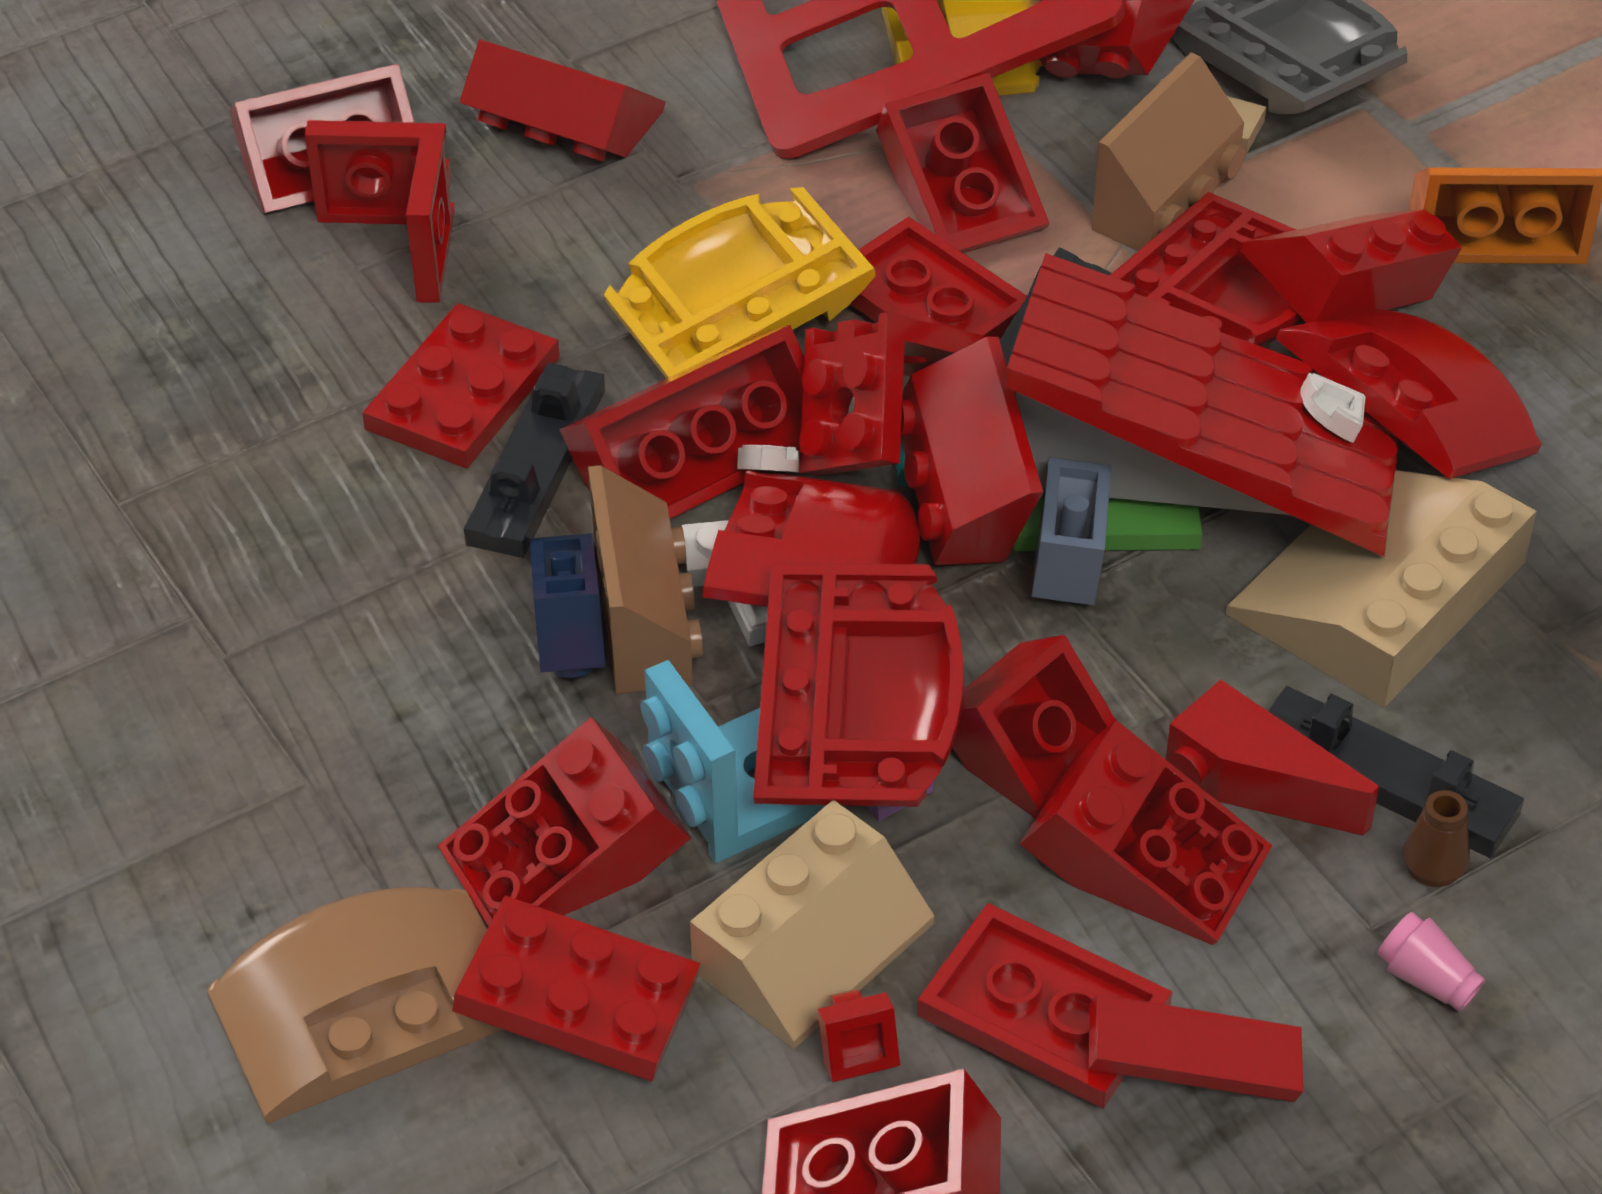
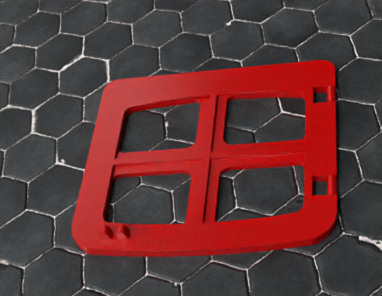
(807, 122)

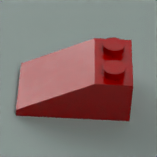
(961, 164)
(896, 1140)

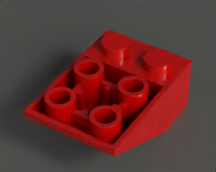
(566, 829)
(1146, 837)

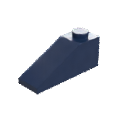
(567, 605)

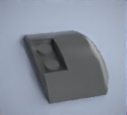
(1292, 48)

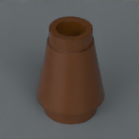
(1439, 841)

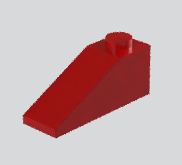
(1265, 765)

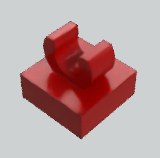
(858, 1035)

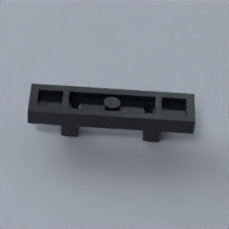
(532, 462)
(1401, 769)

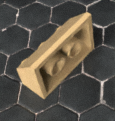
(809, 923)

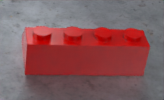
(687, 429)

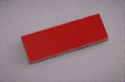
(1195, 1048)

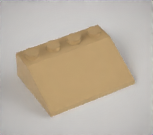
(1387, 616)

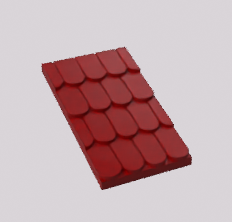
(1187, 410)

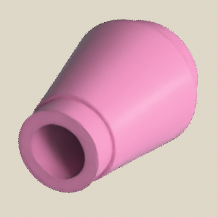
(1430, 961)

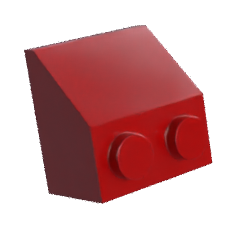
(1029, 720)

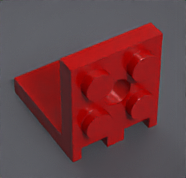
(408, 193)
(869, 365)

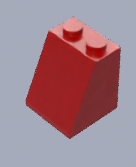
(1127, 48)

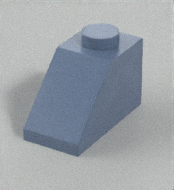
(1072, 531)

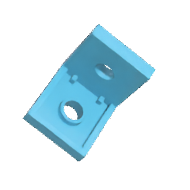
(710, 767)

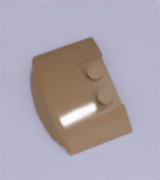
(350, 995)

